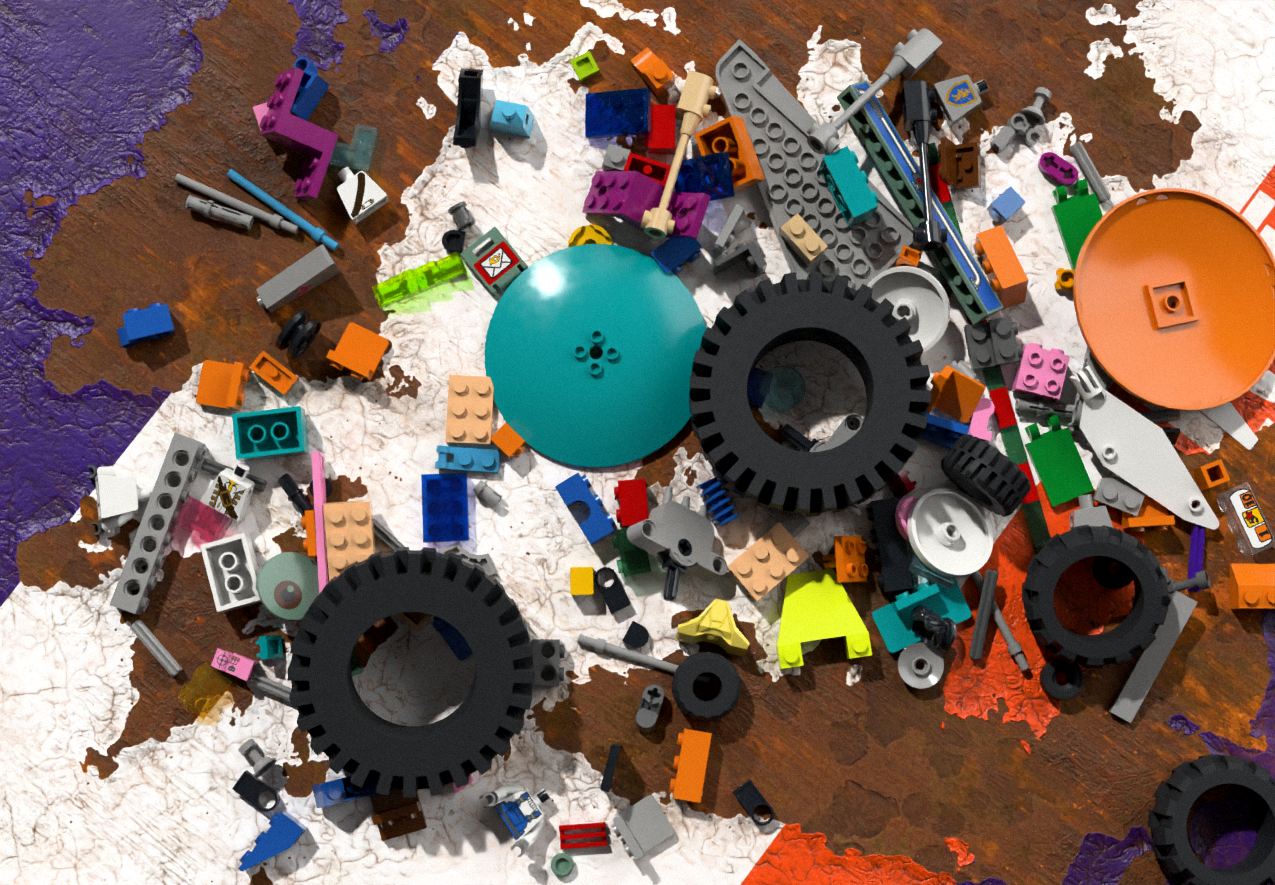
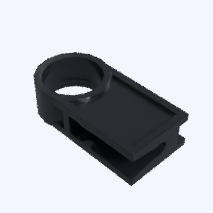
(614, 595)
(252, 788)
(751, 798)

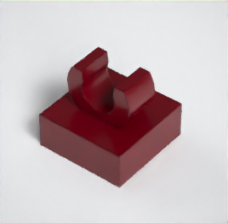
(901, 484)

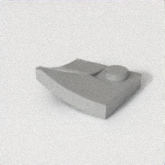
(734, 226)

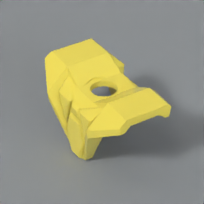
(716, 627)

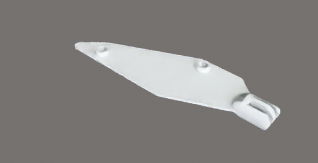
(1139, 452)

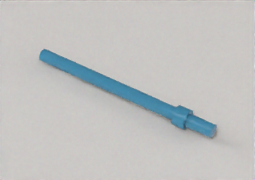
(316, 233)

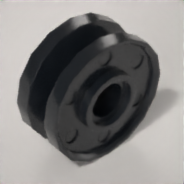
(298, 334)

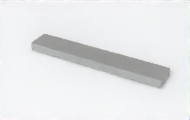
(1153, 658)

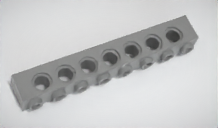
(147, 531)

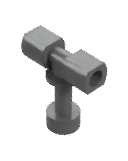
(1202, 580)

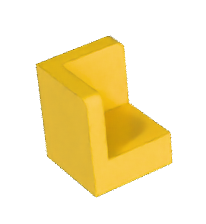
(581, 580)

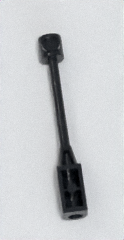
(918, 118)

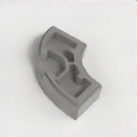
(482, 560)

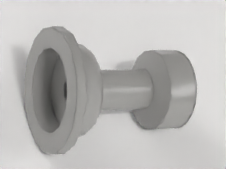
(1034, 113)
(262, 764)

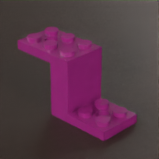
(298, 134)
(631, 193)

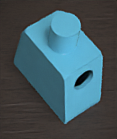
(511, 118)

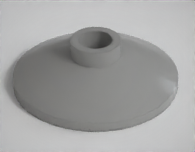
(932, 663)

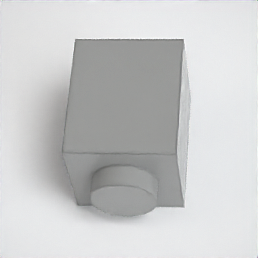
(615, 158)

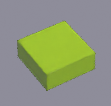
(584, 66)

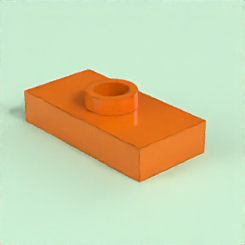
(274, 373)

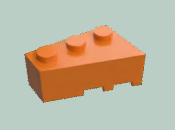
(1001, 266)

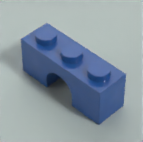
(576, 490)

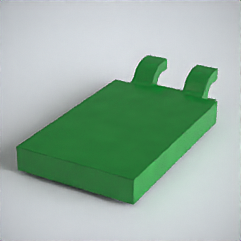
(1075, 217)
(1057, 462)

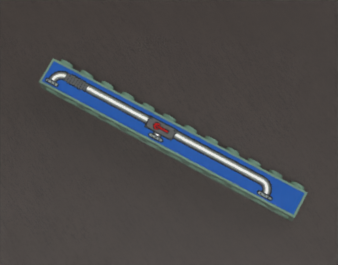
(905, 181)

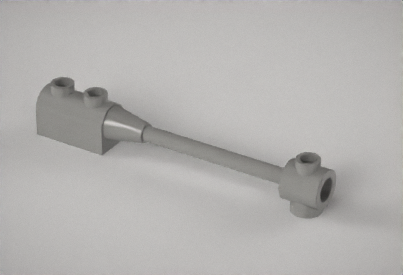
(905, 61)

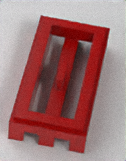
(563, 836)

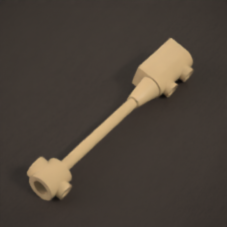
(691, 110)

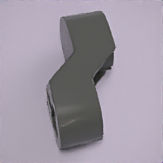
(653, 698)

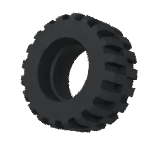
(986, 475)

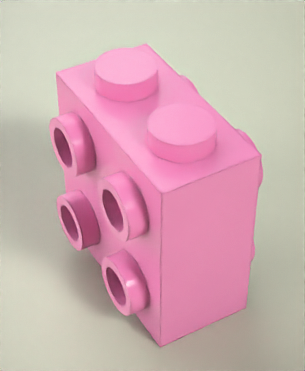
(1041, 372)

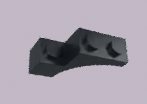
(468, 108)

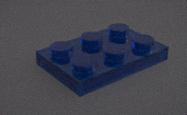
(618, 113)
(706, 175)
(445, 507)

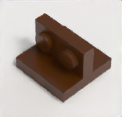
(397, 814)

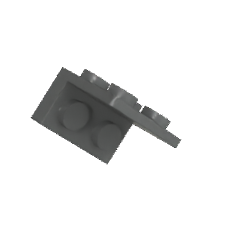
(754, 263)

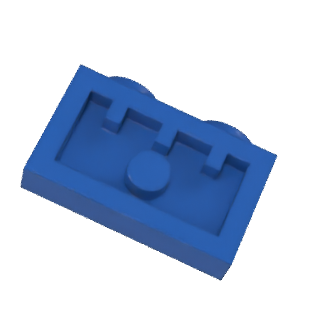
(942, 431)

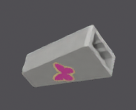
(297, 279)

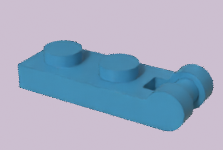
(468, 459)

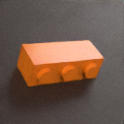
(690, 765)

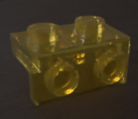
(203, 690)

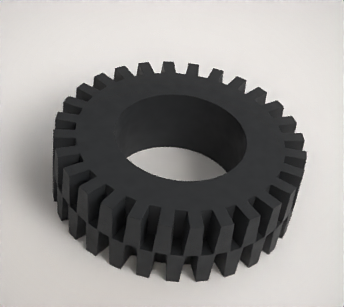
(823, 314)
(396, 753)

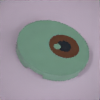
(288, 585)

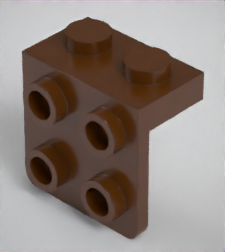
(960, 164)

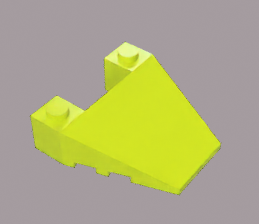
(817, 610)

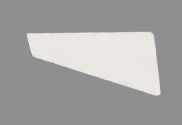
(1231, 421)

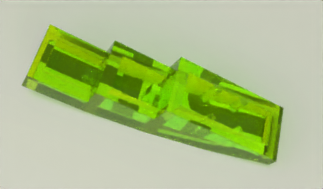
(419, 280)

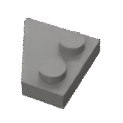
(1119, 495)

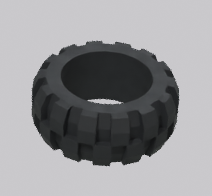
(1126, 639)
(1171, 812)

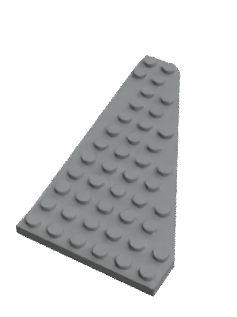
(794, 181)

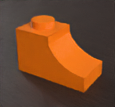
(653, 71)

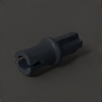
(295, 494)

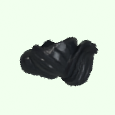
(933, 629)

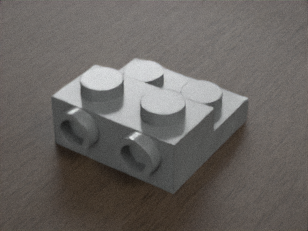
(992, 343)

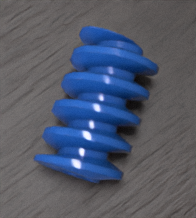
(718, 501)

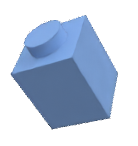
(1005, 205)

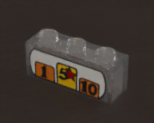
(1246, 519)

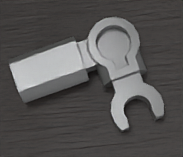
(1016, 124)

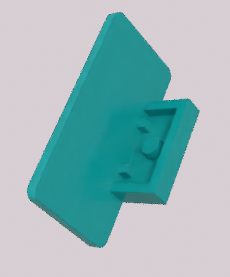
(895, 618)

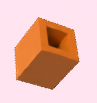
(509, 442)
(1211, 474)

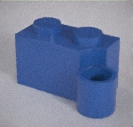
(310, 89)
(145, 325)

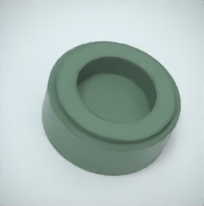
(562, 864)

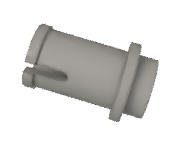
(487, 493)

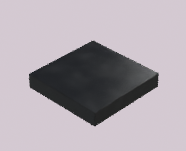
(610, 767)

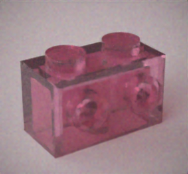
(203, 519)

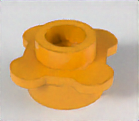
(1061, 275)

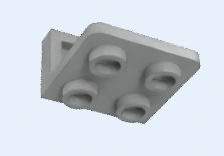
(642, 827)

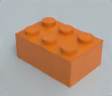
(733, 137)

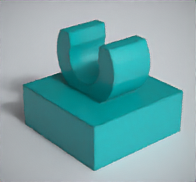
(270, 647)

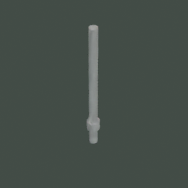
(275, 220)
(601, 645)
(1013, 647)

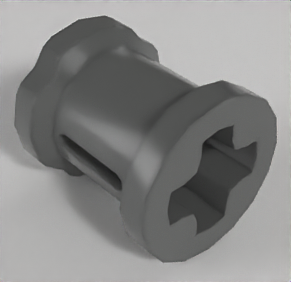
(461, 216)

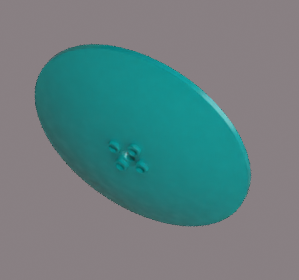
(584, 406)

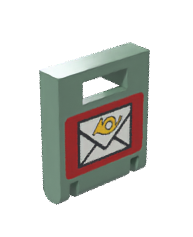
(497, 263)

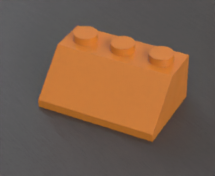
(1252, 586)

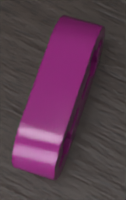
(1061, 165)

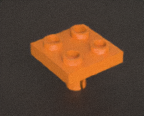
(848, 559)

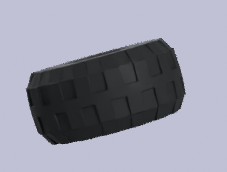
(729, 686)

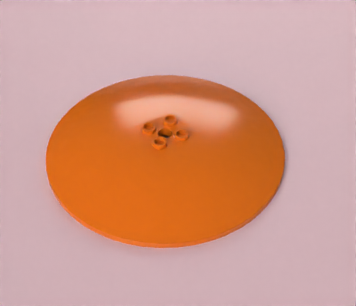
(1222, 289)

